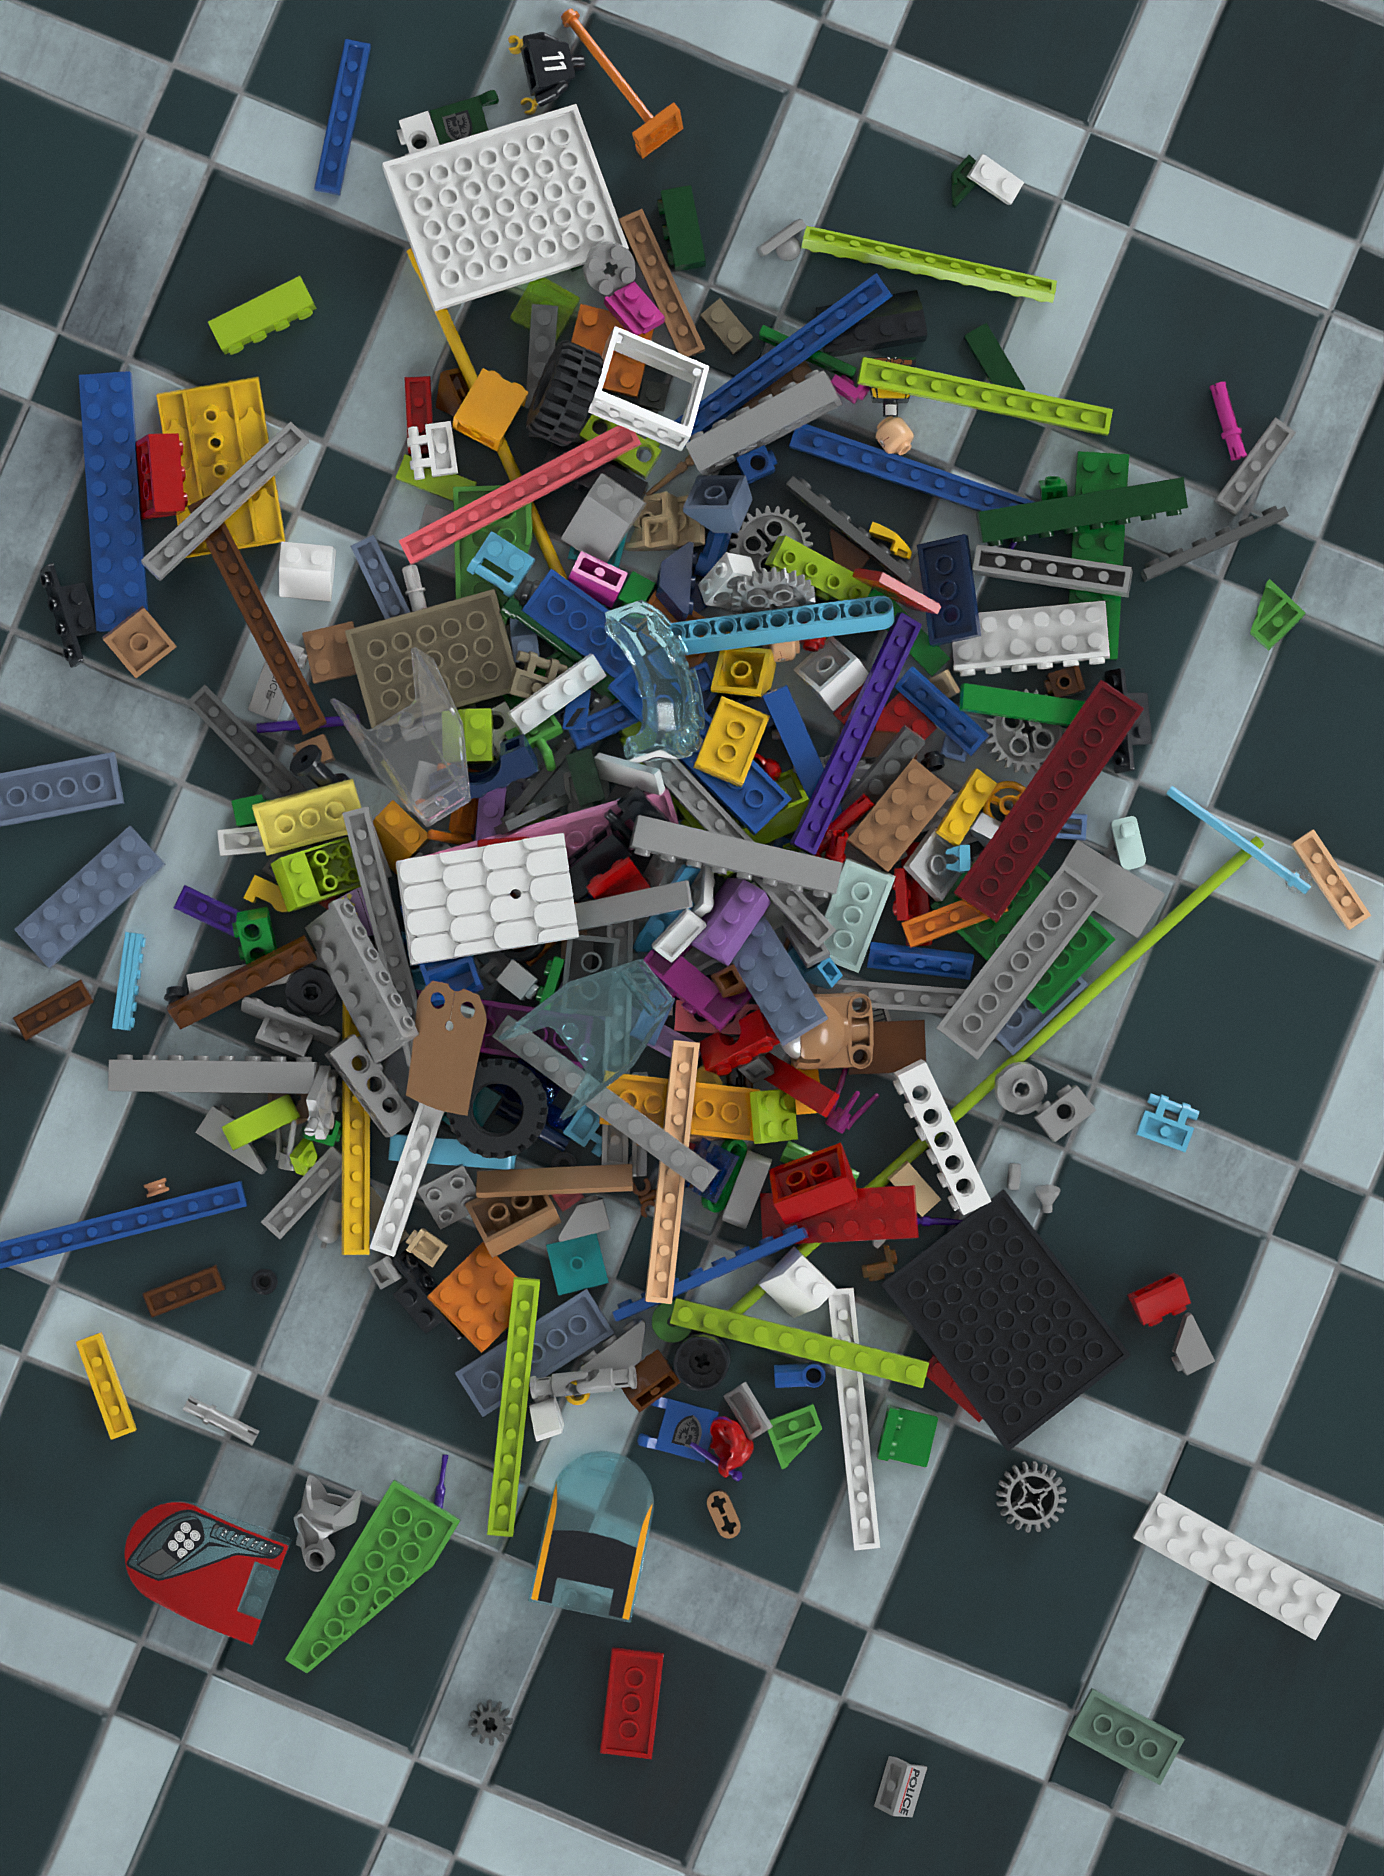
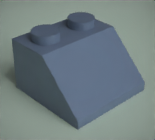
(719, 502)

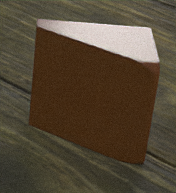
(729, 981)

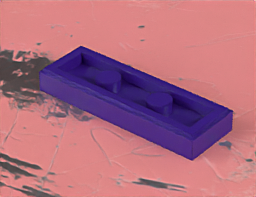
(207, 910)

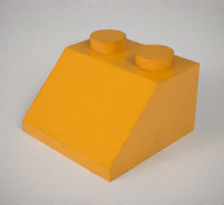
(399, 834)

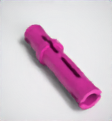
(1231, 431)

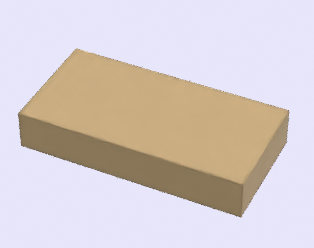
(925, 1196)

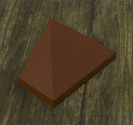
(451, 391)

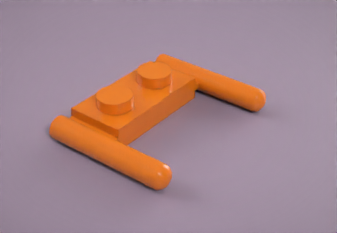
(461, 824)

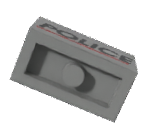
(900, 1787)

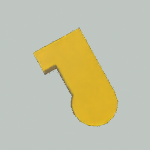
(267, 891)

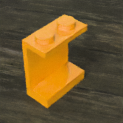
(489, 409)

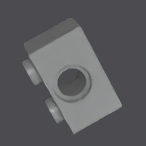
(1079, 1108)

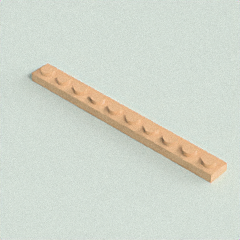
(670, 1184)

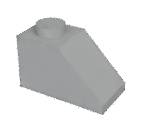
(586, 1219)
(1190, 1347)

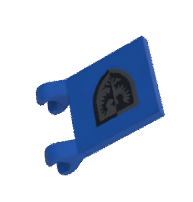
(680, 1427)

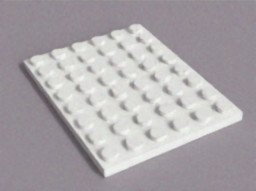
(503, 206)

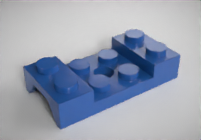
(457, 972)

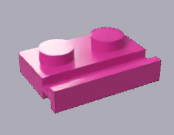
(634, 309)

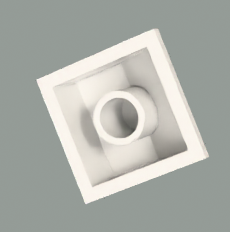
(306, 571)
(832, 673)
(797, 1284)

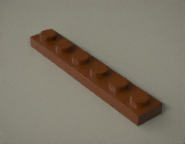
(242, 982)

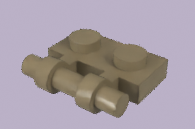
(525, 682)

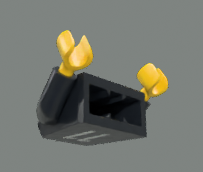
(547, 67)

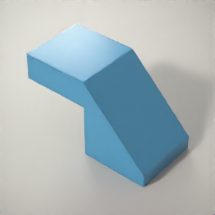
(823, 974)

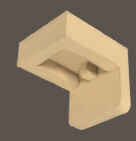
(426, 1246)

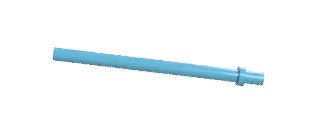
(1291, 878)

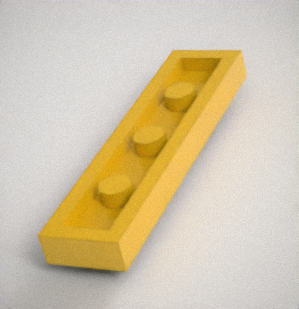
(106, 1385)

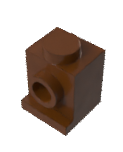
(1074, 679)

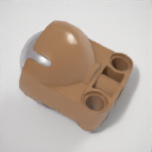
(836, 1039)

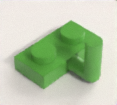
(539, 736)

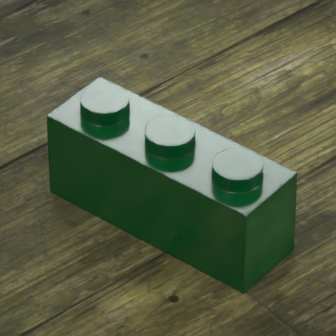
(681, 228)

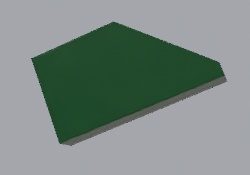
(960, 183)

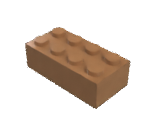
(900, 815)

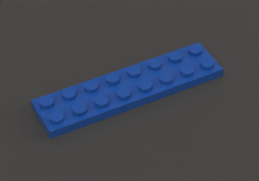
(580, 624)
(752, 803)

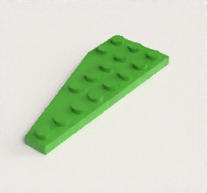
(514, 528)
(386, 1559)

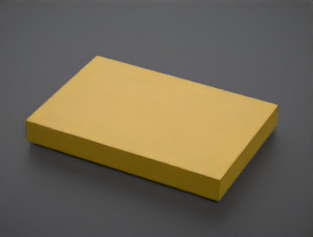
(731, 741)

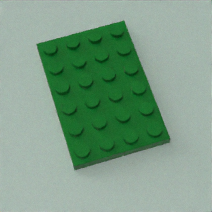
(1071, 963)

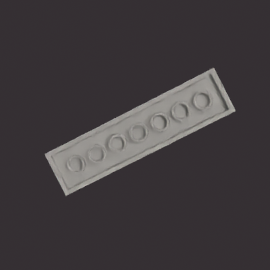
(1020, 961)

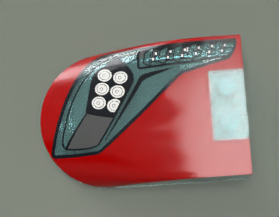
(206, 1566)

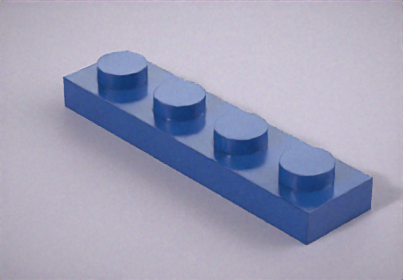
(941, 711)
(920, 960)

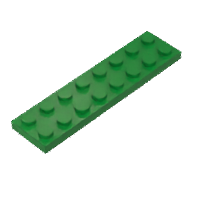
(1104, 545)

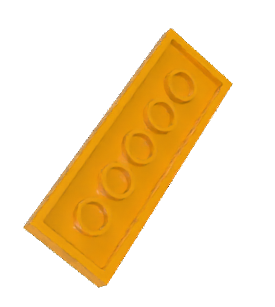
(716, 1108)

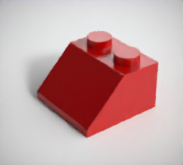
(1160, 1299)

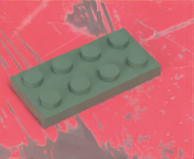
(1125, 1736)

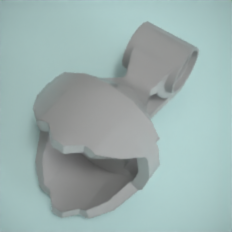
(319, 1519)

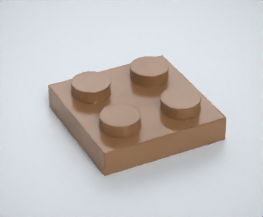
(139, 642)
(329, 652)

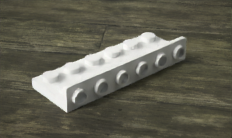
(1035, 638)

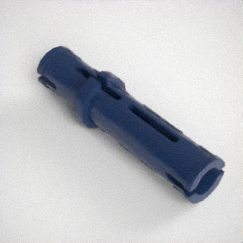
(548, 1134)

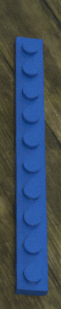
(790, 353)
(901, 470)
(122, 1224)

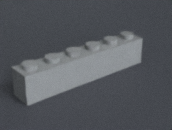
(1052, 570)

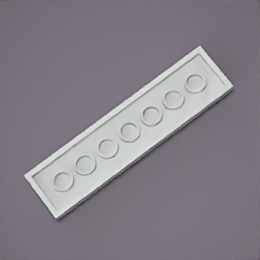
(1236, 1565)

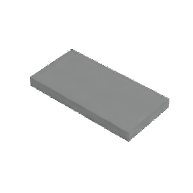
(1127, 899)

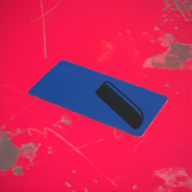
(577, 712)

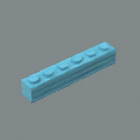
(128, 980)

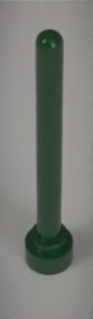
(513, 610)

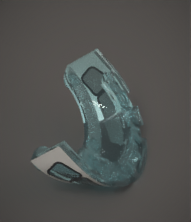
(667, 685)

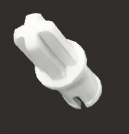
(414, 587)

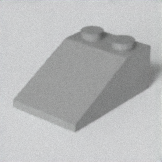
(603, 519)

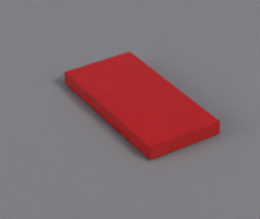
(631, 1703)

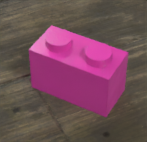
(597, 578)

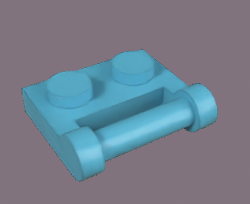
(504, 556)

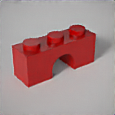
(722, 1055)

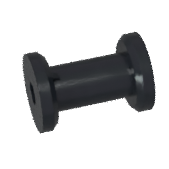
(309, 763)

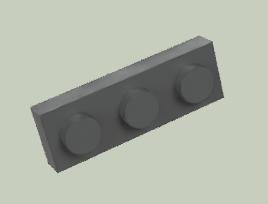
(531, 813)

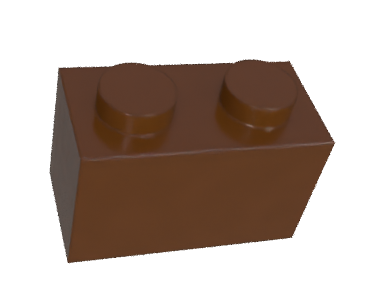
(654, 1380)

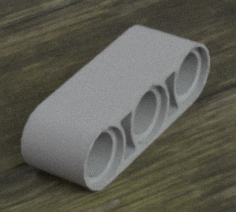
(746, 1189)

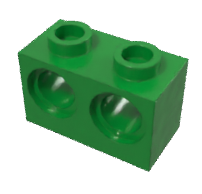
(261, 937)

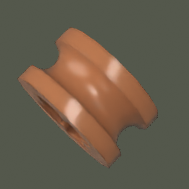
(156, 1187)

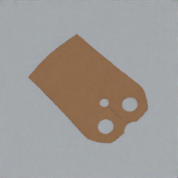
(442, 1059)

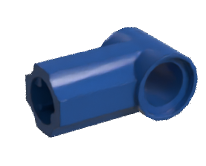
(714, 549)
(795, 1375)

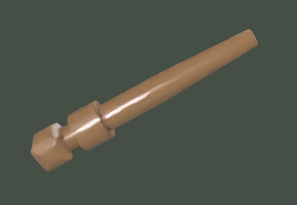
(680, 468)

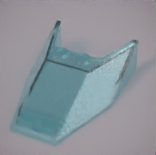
(603, 1023)

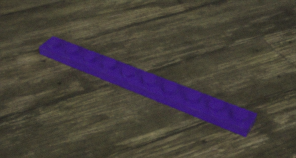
(855, 734)

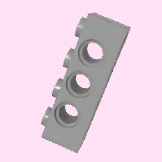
(341, 1059)

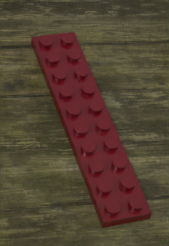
(1048, 801)

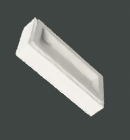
(679, 935)

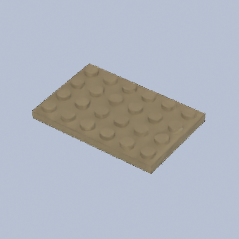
(461, 636)

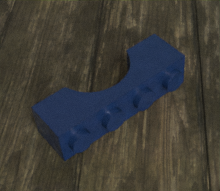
(514, 762)

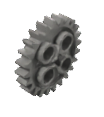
(762, 521)
(771, 591)
(1003, 737)

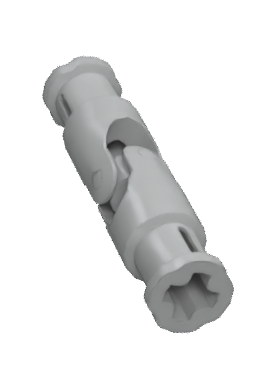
(587, 1382)

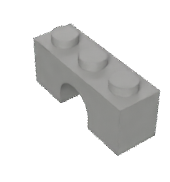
(519, 981)

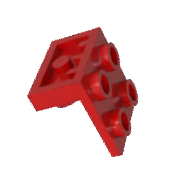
(620, 879)

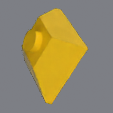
(744, 671)

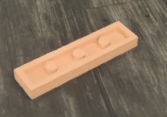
(1330, 879)

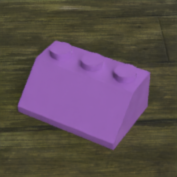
(731, 920)

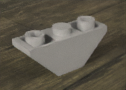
(620, 1351)

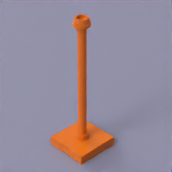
(656, 128)

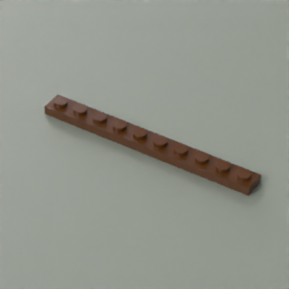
(263, 627)

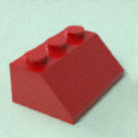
(161, 475)
(812, 1184)

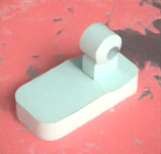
(1128, 843)

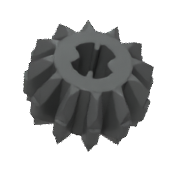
(500, 1720)

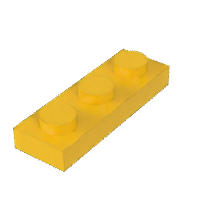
(965, 807)

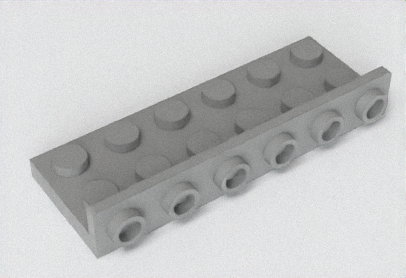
(361, 980)

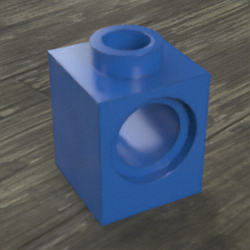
(752, 475)

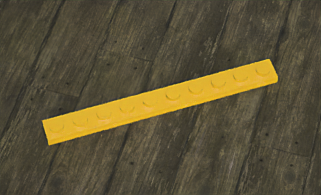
(355, 1162)

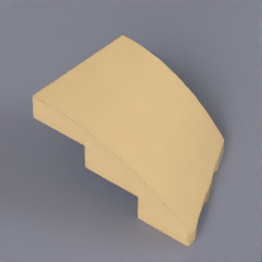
(664, 525)

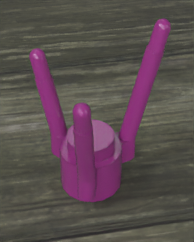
(839, 1119)

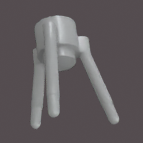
(283, 1158)

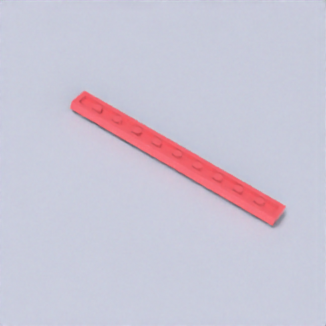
(518, 493)

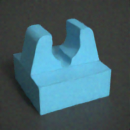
(962, 852)

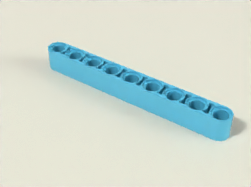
(790, 619)

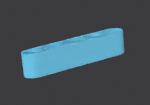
(450, 1152)

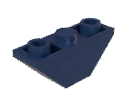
(676, 582)

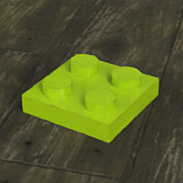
(773, 1116)

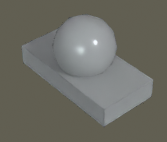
(786, 245)

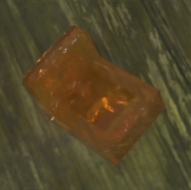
(877, 1270)

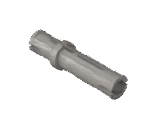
(211, 1415)

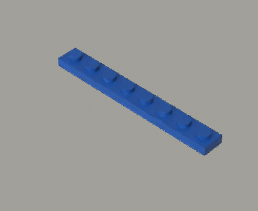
(720, 1267)

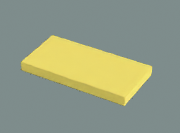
(305, 816)

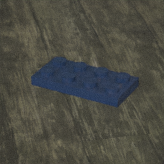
(950, 582)

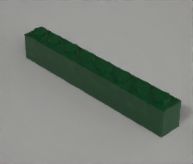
(1082, 510)

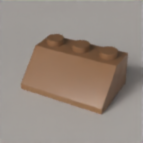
(511, 1220)

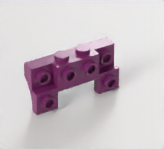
(695, 989)

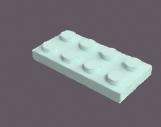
(856, 912)

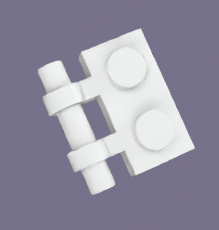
(441, 450)

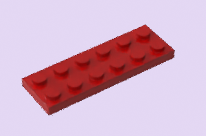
(874, 1215)

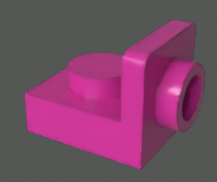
(845, 387)

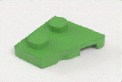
(1275, 616)
(793, 1432)

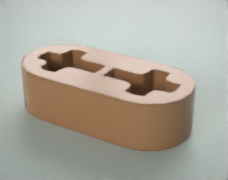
(718, 1517)

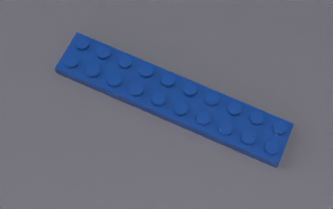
(113, 497)

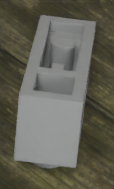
(212, 1131)

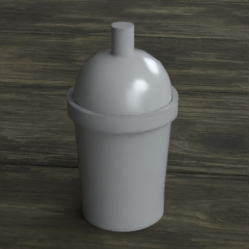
(330, 1223)

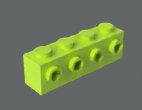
(826, 576)

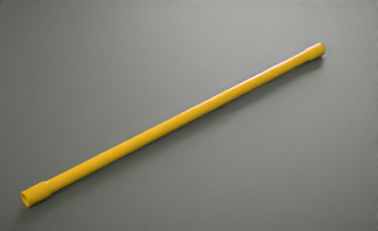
(504, 452)

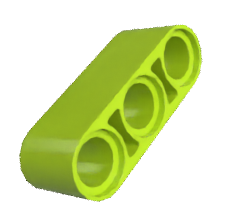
(261, 1122)

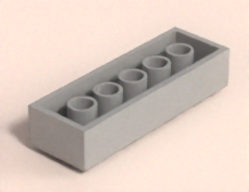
(763, 423)

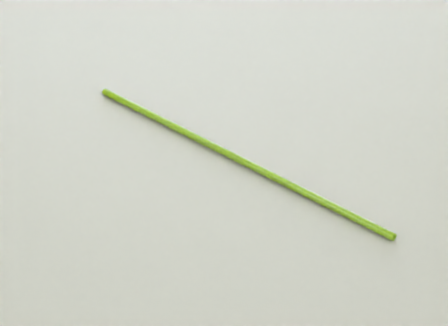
(1046, 1032)

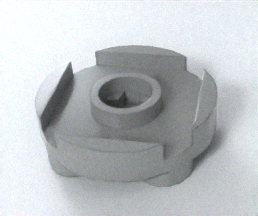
(596, 262)
(1007, 1081)

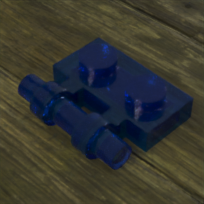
(720, 1159)

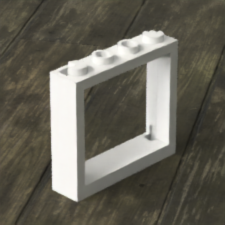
(638, 418)

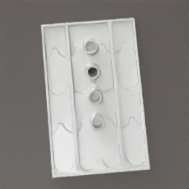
(463, 903)

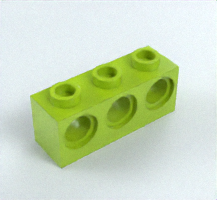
(629, 458)

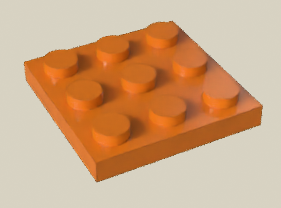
(591, 332)
(477, 1297)

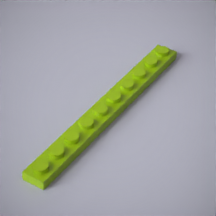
(929, 264)
(984, 396)
(799, 1342)
(513, 1406)

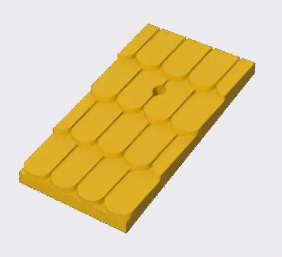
(237, 418)

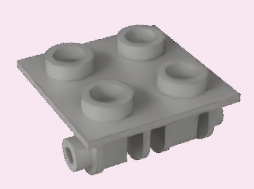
(448, 1195)

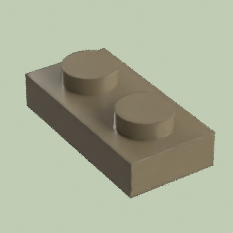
(726, 326)

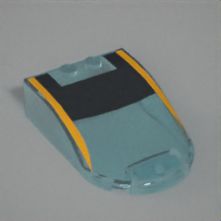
(595, 1537)

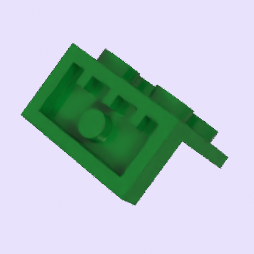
(907, 1436)

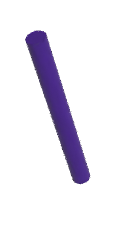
(290, 725)

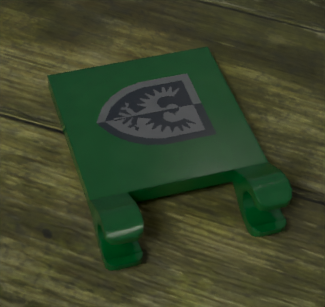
(462, 118)

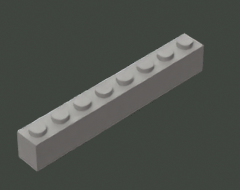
(735, 855)
(212, 1076)

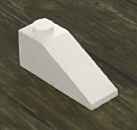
(546, 1417)

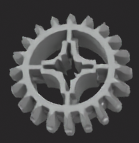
(1041, 1490)

